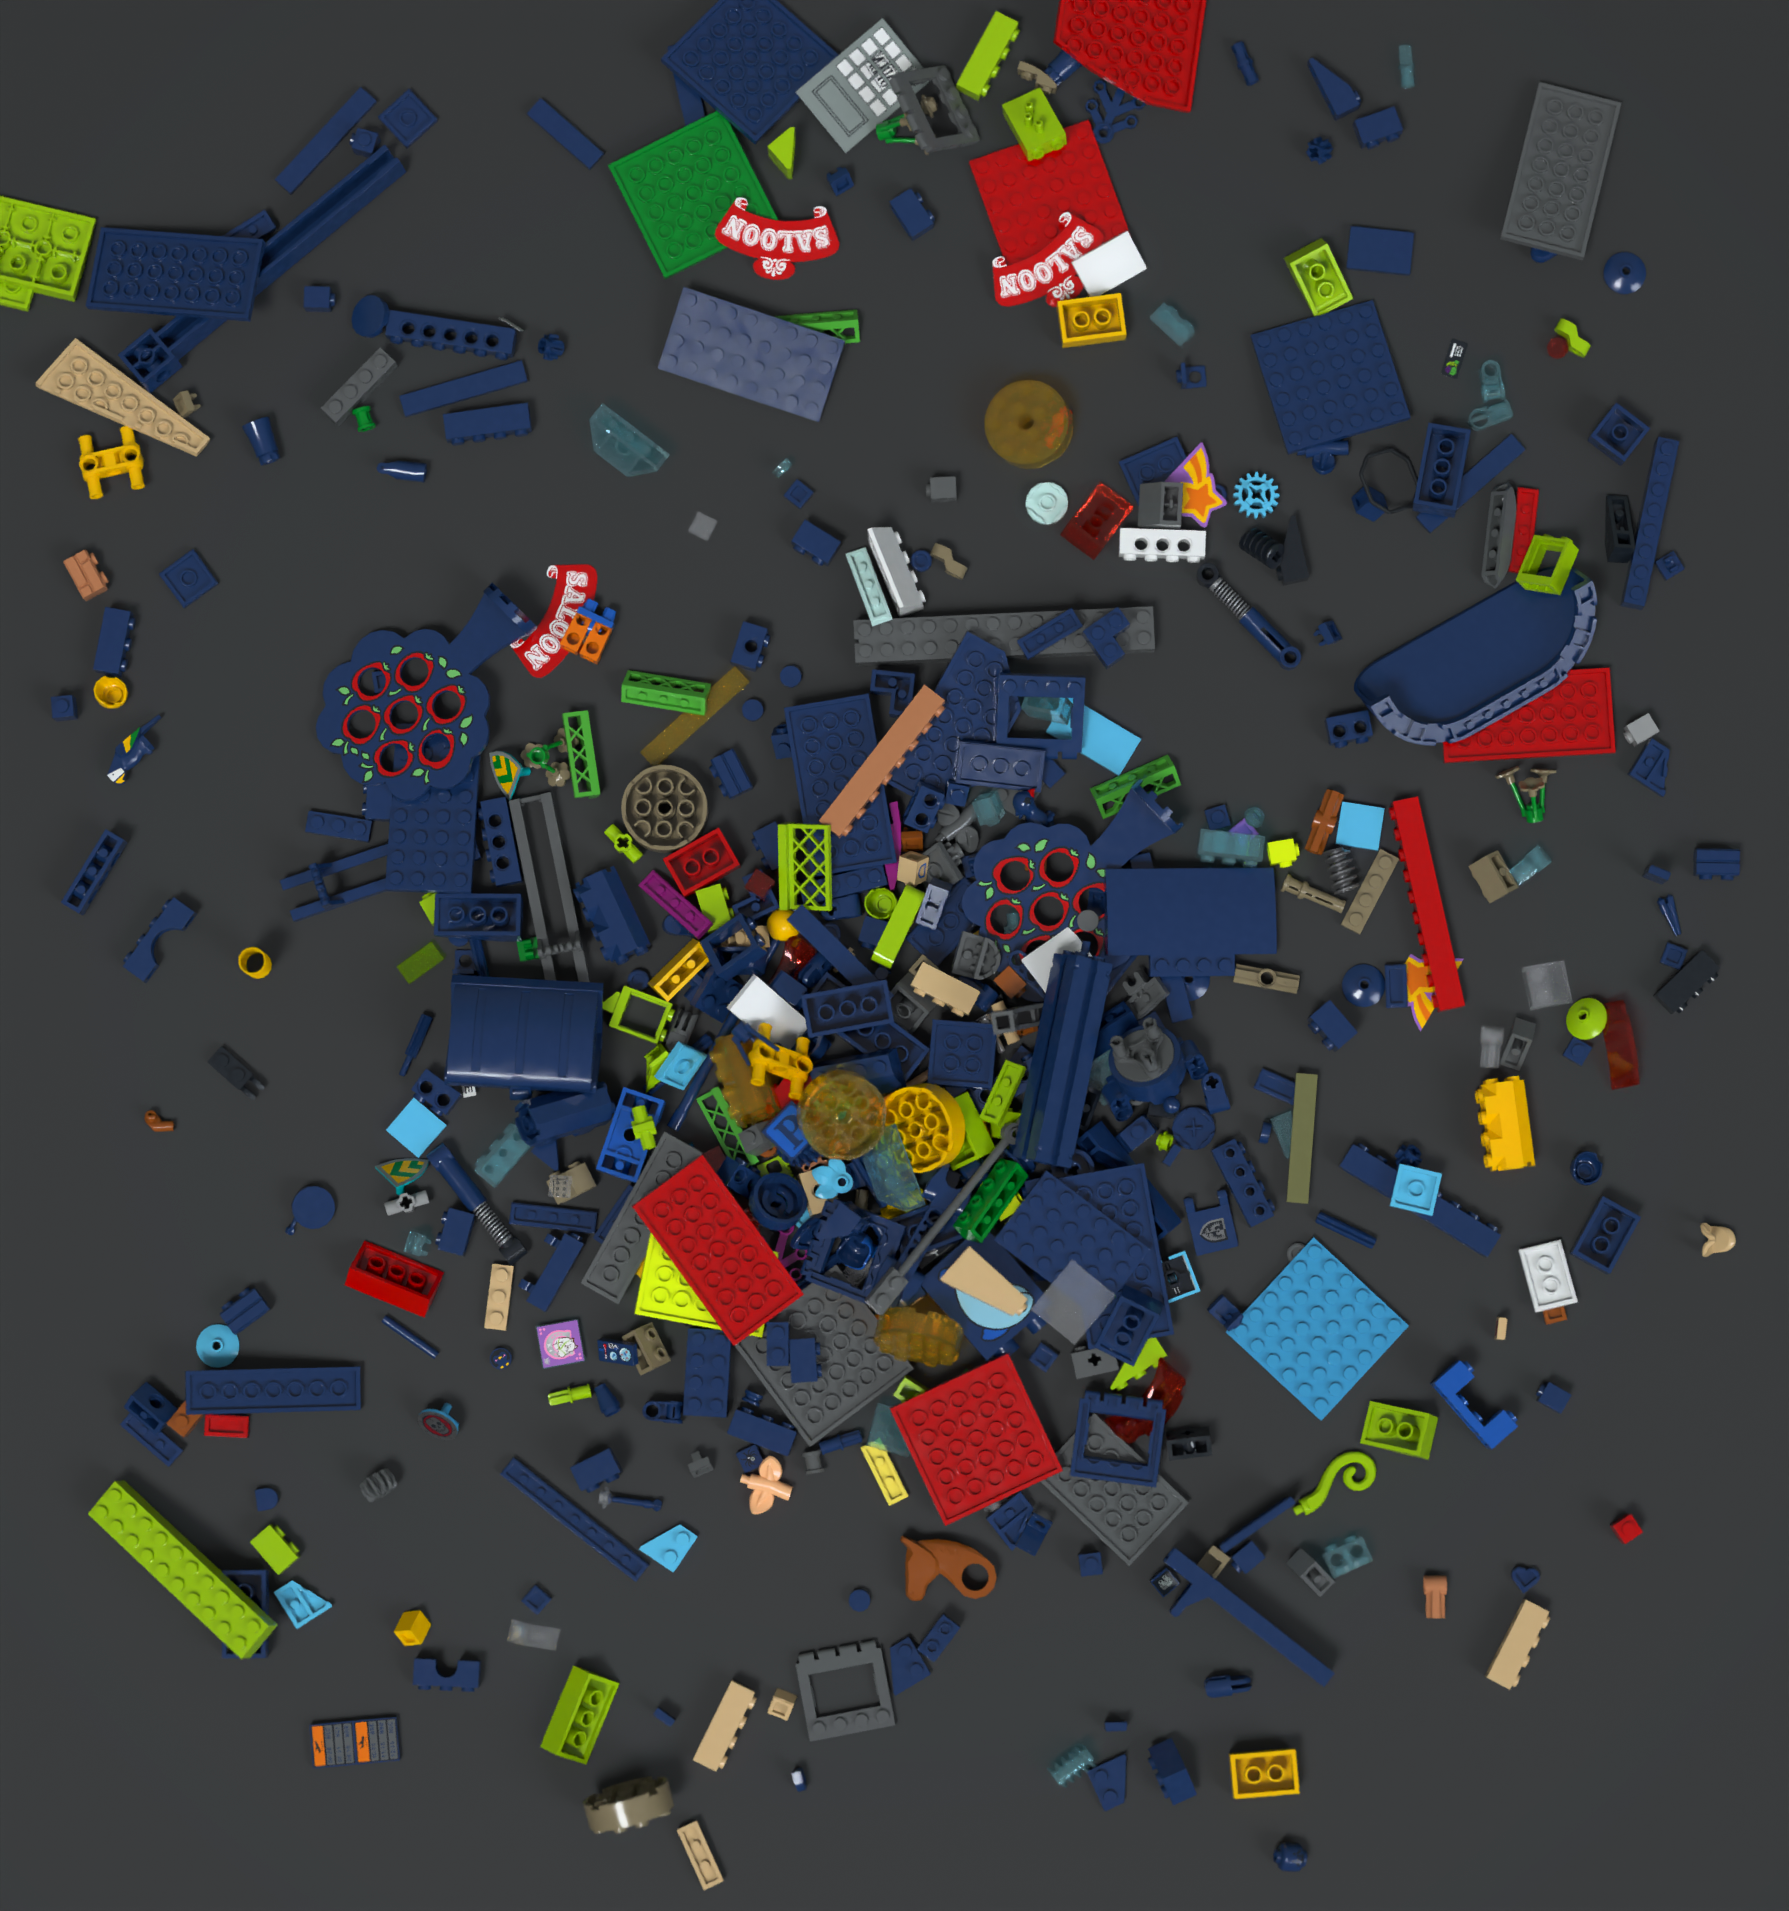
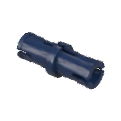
(1245, 63)

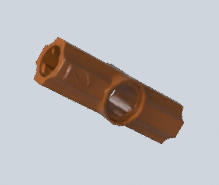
(1324, 822)

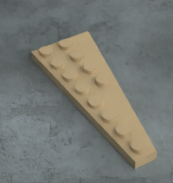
(98, 386)

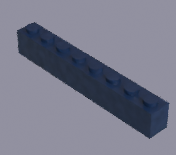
(1649, 523)
(1446, 1216)

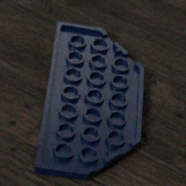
(970, 715)

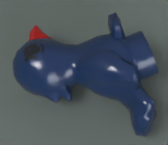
(1025, 805)

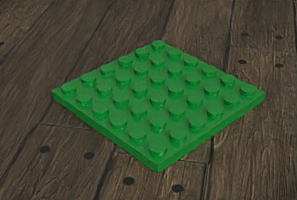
(685, 188)

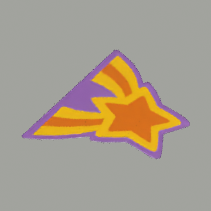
(1198, 486)
(1418, 991)

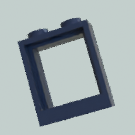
(744, 959)

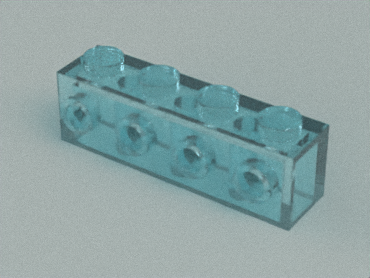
(502, 1157)

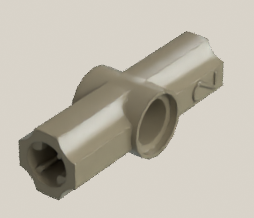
(1280, 981)

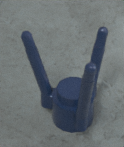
(743, 1033)

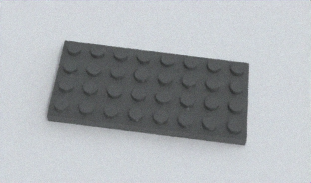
(1560, 171)

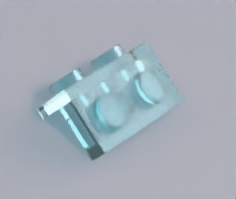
(1174, 326)

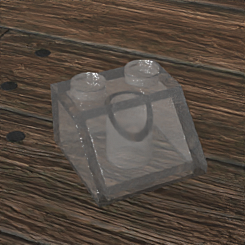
(1547, 985)

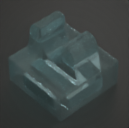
(415, 1243)

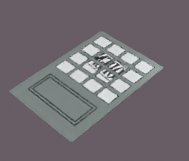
(855, 87)

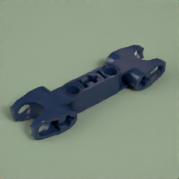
(940, 1196)

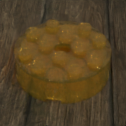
(1013, 409)
(837, 1093)
(918, 1336)

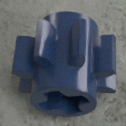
(1319, 150)
(551, 347)
(1408, 1156)

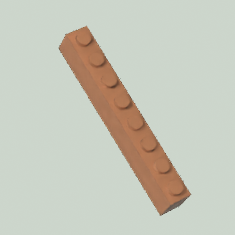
(882, 761)

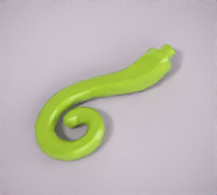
(1314, 1500)

